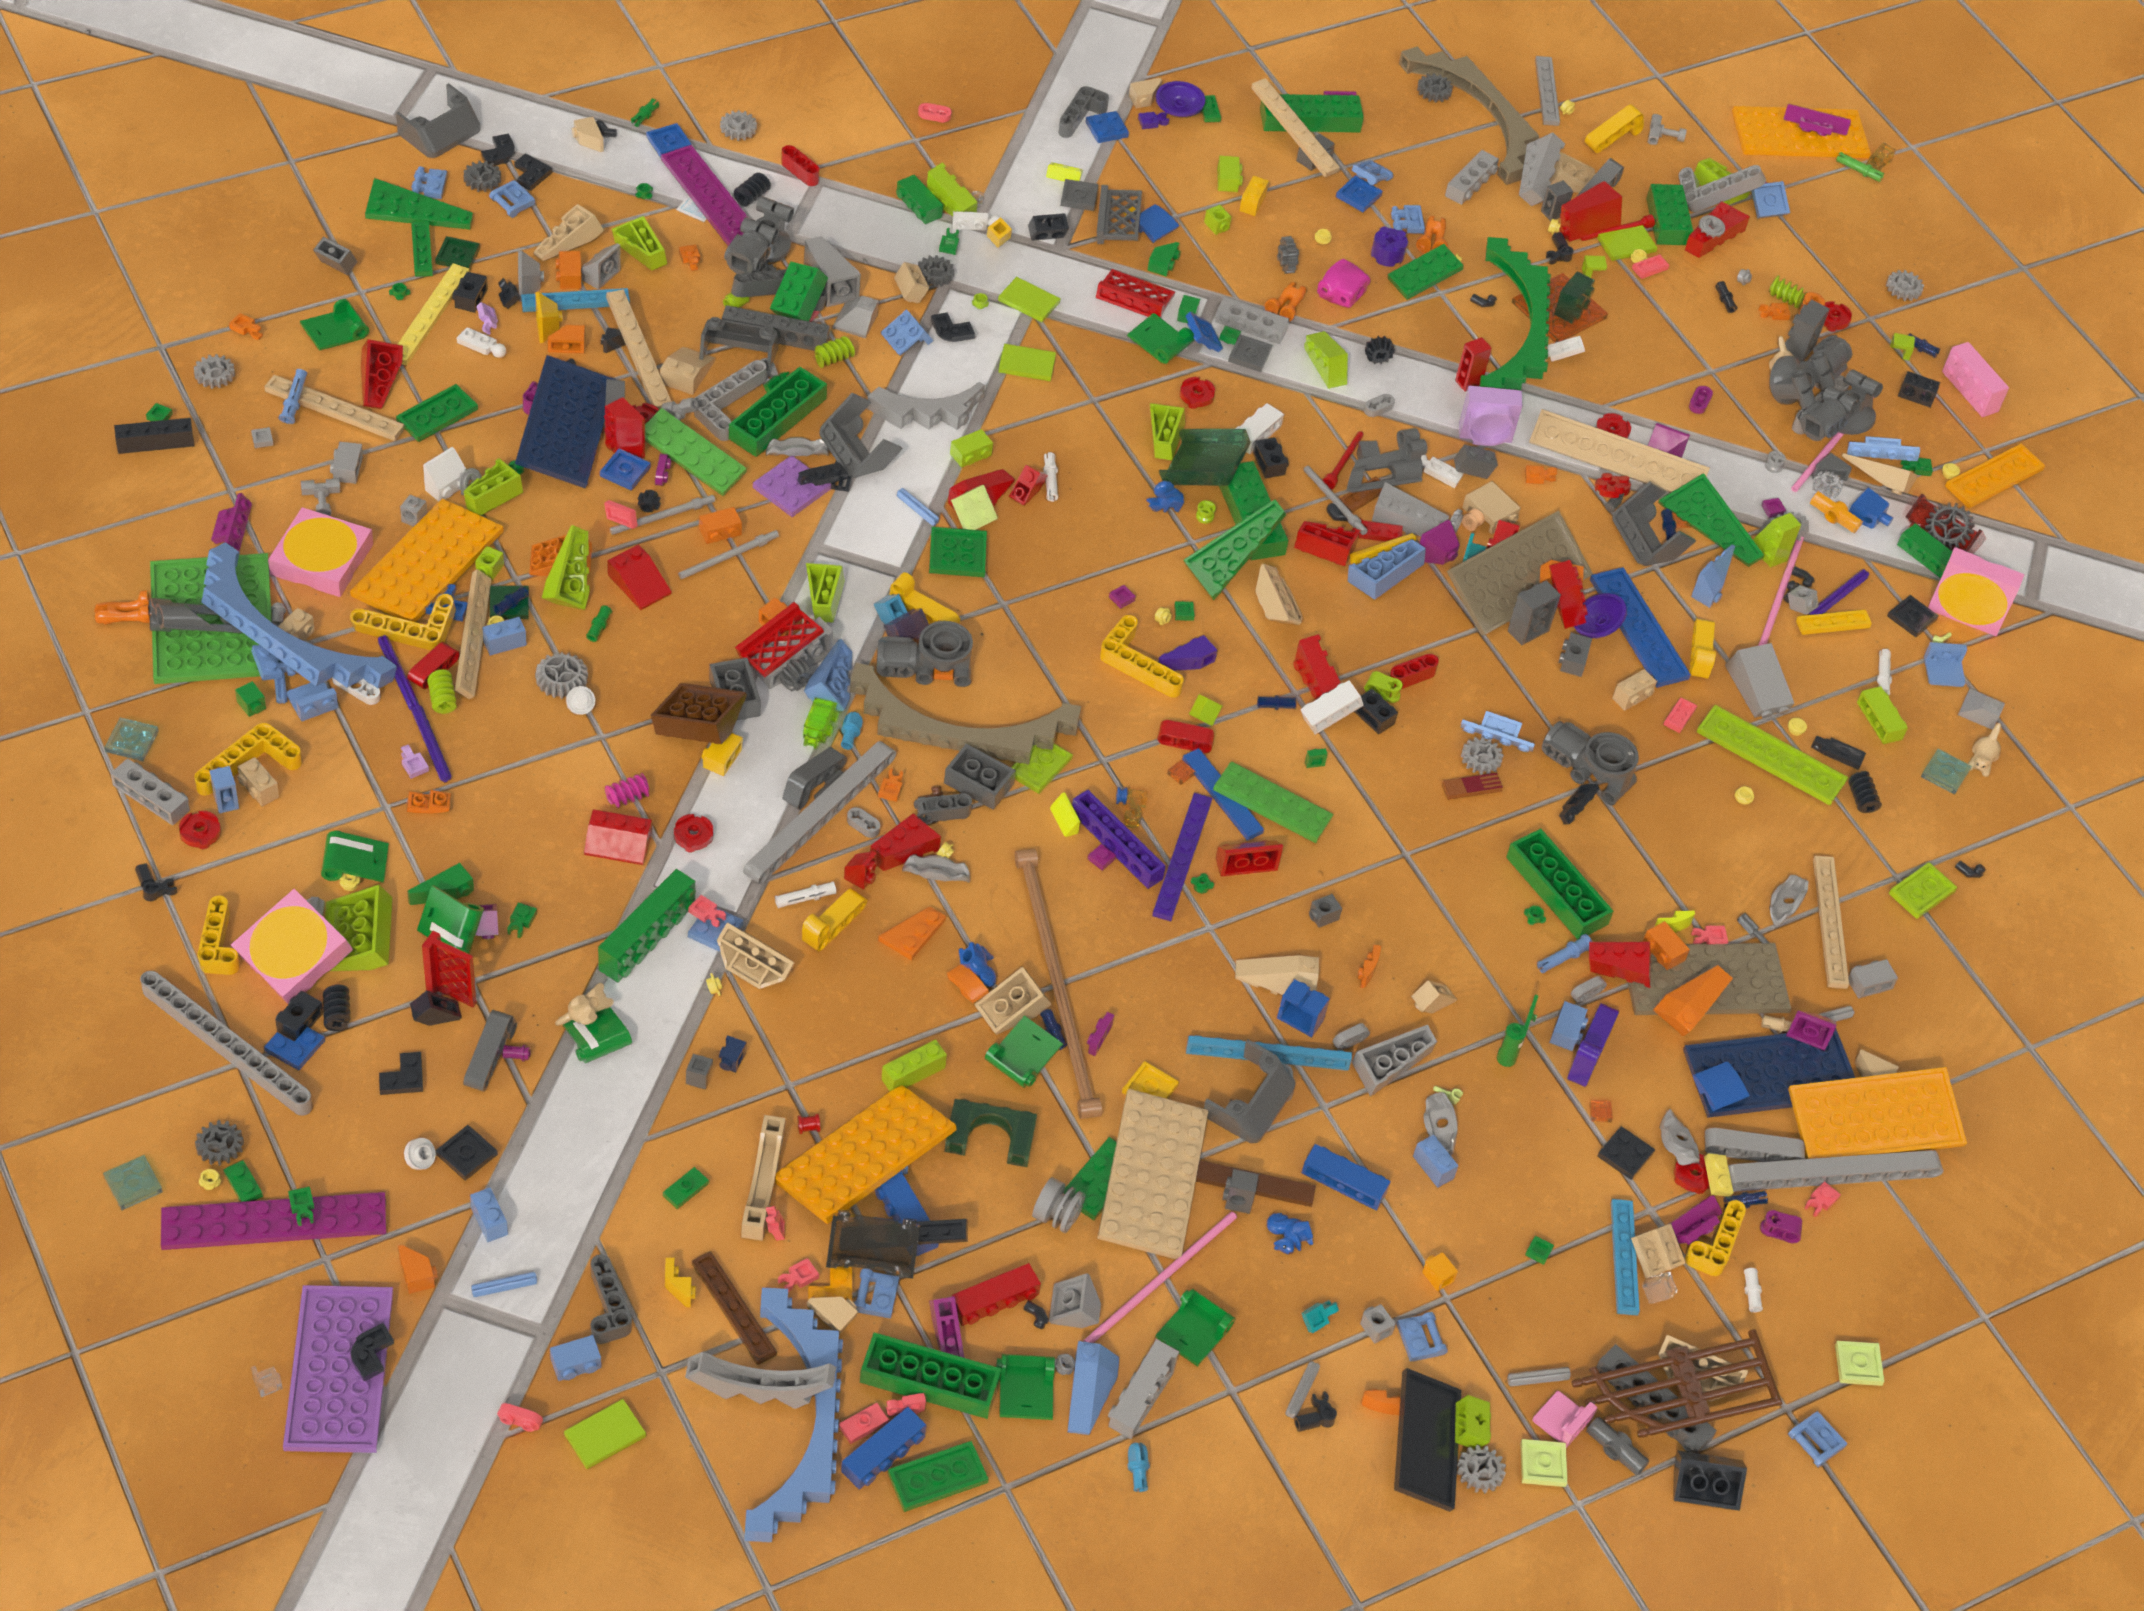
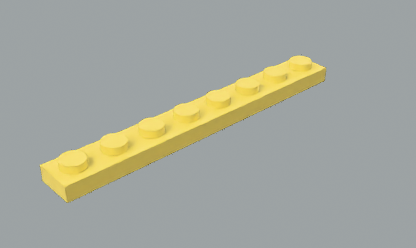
(431, 312)

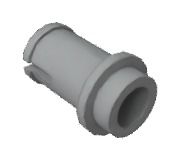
(278, 610)

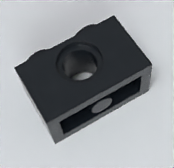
(470, 291)
(307, 1007)

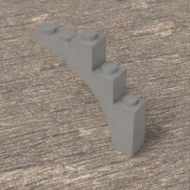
(926, 412)
(760, 1385)

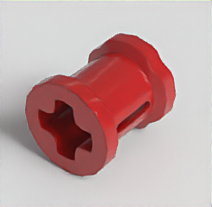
(809, 1123)

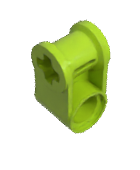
(1384, 686)

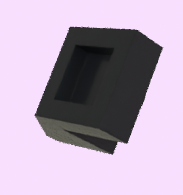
(612, 340)

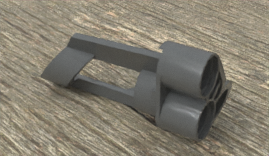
(1403, 463)
(181, 616)

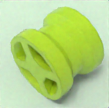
(1205, 512)

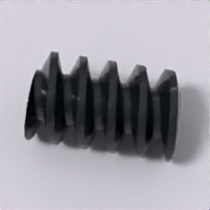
(752, 189)
(1864, 792)
(336, 1007)

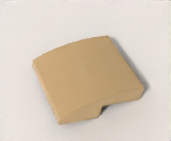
(1658, 1250)

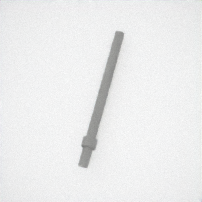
(695, 504)
(1353, 519)
(760, 540)

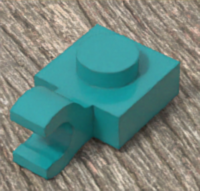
(1317, 1315)

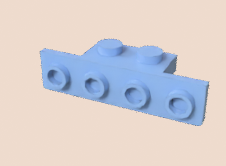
(1883, 448)
(1499, 728)

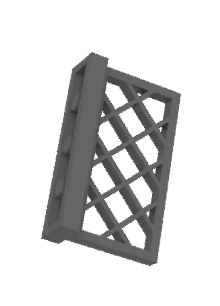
(1106, 214)

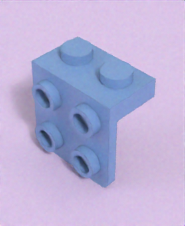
(1945, 664)
(312, 700)

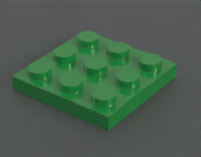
(958, 552)

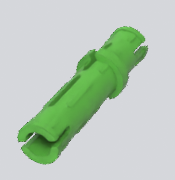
(1866, 170)

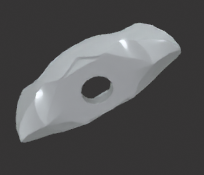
(797, 447)
(937, 868)
(1792, 888)
(1439, 1108)
(1686, 1150)

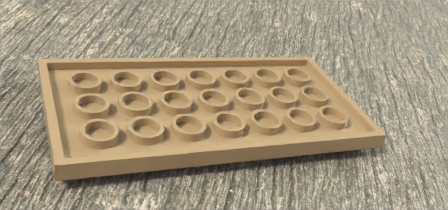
(1153, 1174)

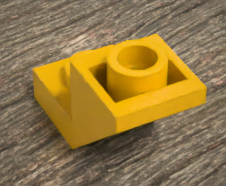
(678, 1286)

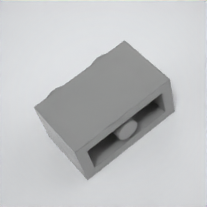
(347, 462)
(1872, 978)

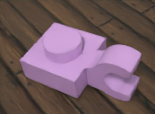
(488, 316)
(413, 764)

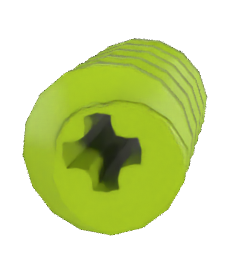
(1787, 292)
(834, 351)
(442, 691)

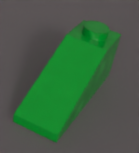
(453, 881)

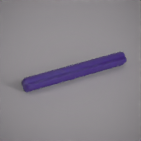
(1841, 592)
(400, 675)
(431, 743)

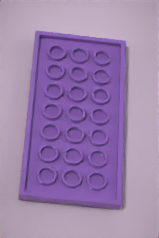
(327, 1397)

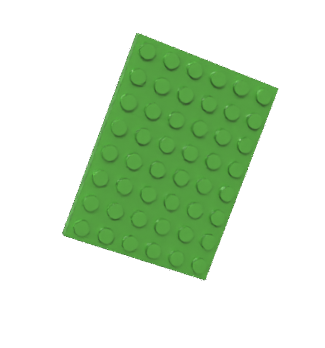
(206, 654)

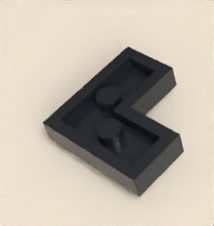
(533, 170)
(406, 1080)

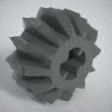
(795, 675)

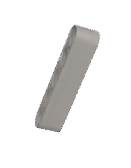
(1753, 1145)

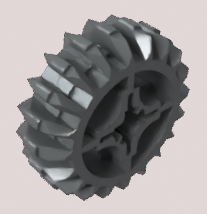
(1942, 524)

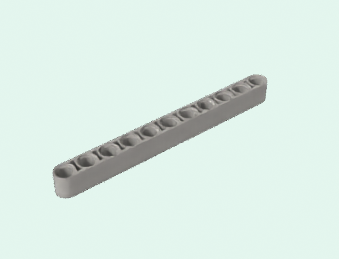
(819, 812)
(235, 1045)
(1835, 1170)

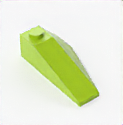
(568, 576)

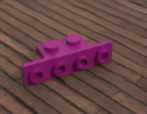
(1817, 121)
(232, 523)
(1697, 1221)

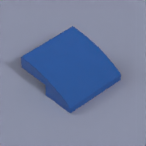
(1156, 223)
(1721, 1085)

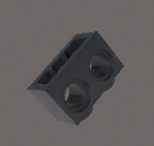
(1048, 226)
(1919, 389)
(1270, 457)
(1376, 712)

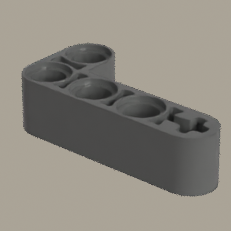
(1085, 100)
(1610, 173)
(811, 775)
(488, 1050)
(609, 1296)

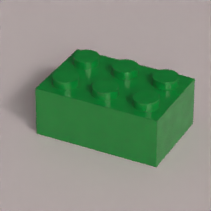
(799, 292)

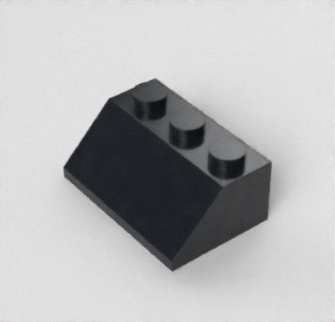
(1708, 1480)

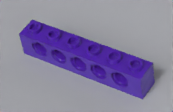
(1118, 839)

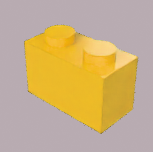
(1254, 195)
(720, 757)

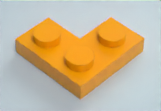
(839, 1285)

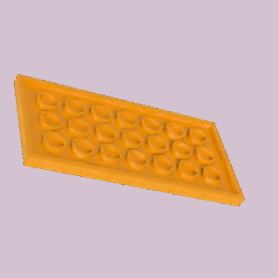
(1767, 133)
(426, 561)
(1878, 1114)
(864, 1153)

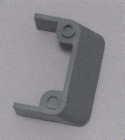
(443, 132)
(741, 336)
(841, 438)
(1633, 524)
(1254, 1119)

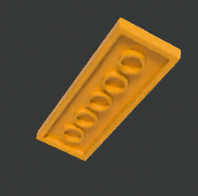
(1994, 475)

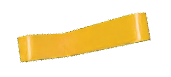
(407, 627)
(1129, 661)
(252, 744)

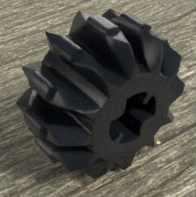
(1379, 350)

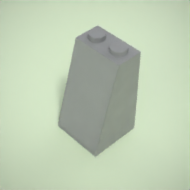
(843, 278)
(1760, 680)

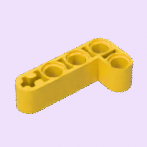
(1625, 121)
(912, 599)
(1702, 650)
(822, 930)
(215, 931)
(1710, 1254)

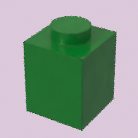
(1187, 305)
(250, 699)

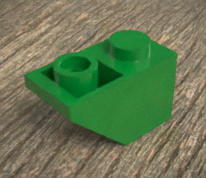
(1163, 258)

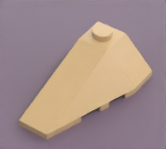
(576, 229)
(1891, 477)
(1278, 972)

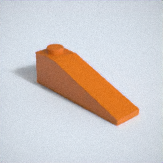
(1691, 1001)

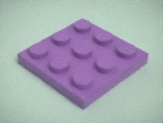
(783, 489)

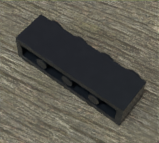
(154, 435)

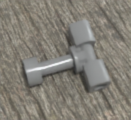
(1657, 130)
(679, 410)
(321, 491)

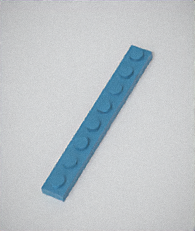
(1287, 1054)

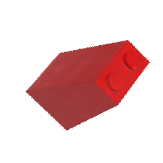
(1591, 212)

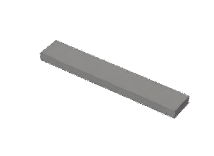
(1547, 91)

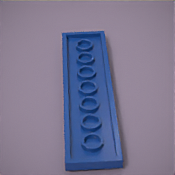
(1642, 629)

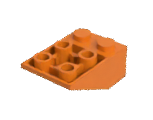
(545, 553)

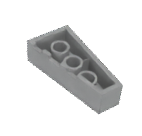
(1539, 167)
(1405, 510)
(811, 654)
(1391, 1058)
(1143, 1389)

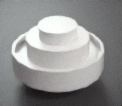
(580, 700)
(419, 1153)

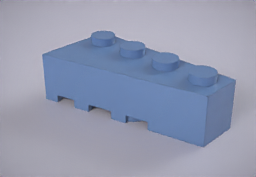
(1387, 569)

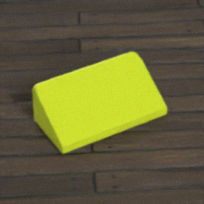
(1063, 172)
(1065, 815)

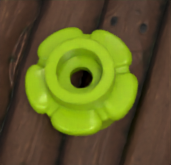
(980, 301)

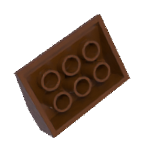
(698, 713)

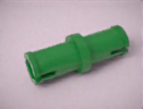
(645, 112)
(599, 623)

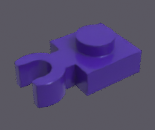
(1151, 120)

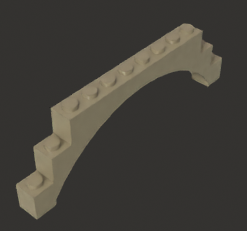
(1470, 79)
(1005, 743)

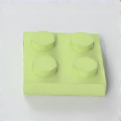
(974, 508)
(1859, 1363)
(1543, 1463)

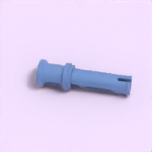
(291, 403)
(1572, 950)

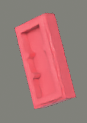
(1650, 266)
(621, 514)
(1680, 715)
(863, 1423)

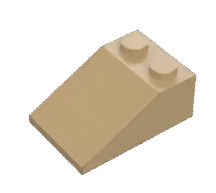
(1572, 172)
(685, 370)
(1011, 1001)

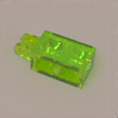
(819, 722)

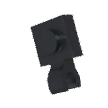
(509, 293)

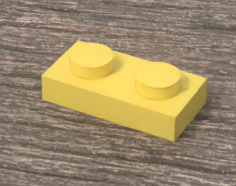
(1718, 1175)

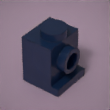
(732, 1054)

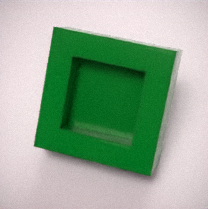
(1229, 335)
(158, 413)
(1184, 611)
(1315, 758)
(1539, 1250)

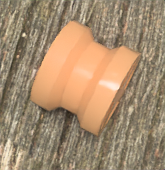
(1473, 519)

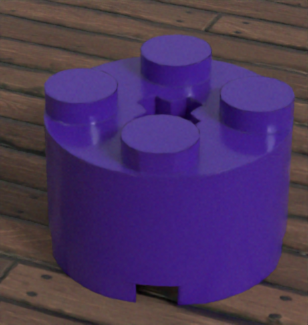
(1389, 246)

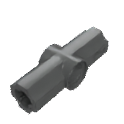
(1617, 1446)

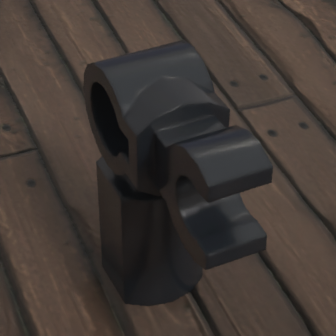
(1564, 251)
(153, 890)
(1324, 1416)

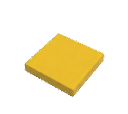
(1151, 1081)

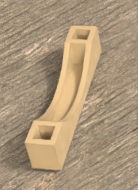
(764, 1177)

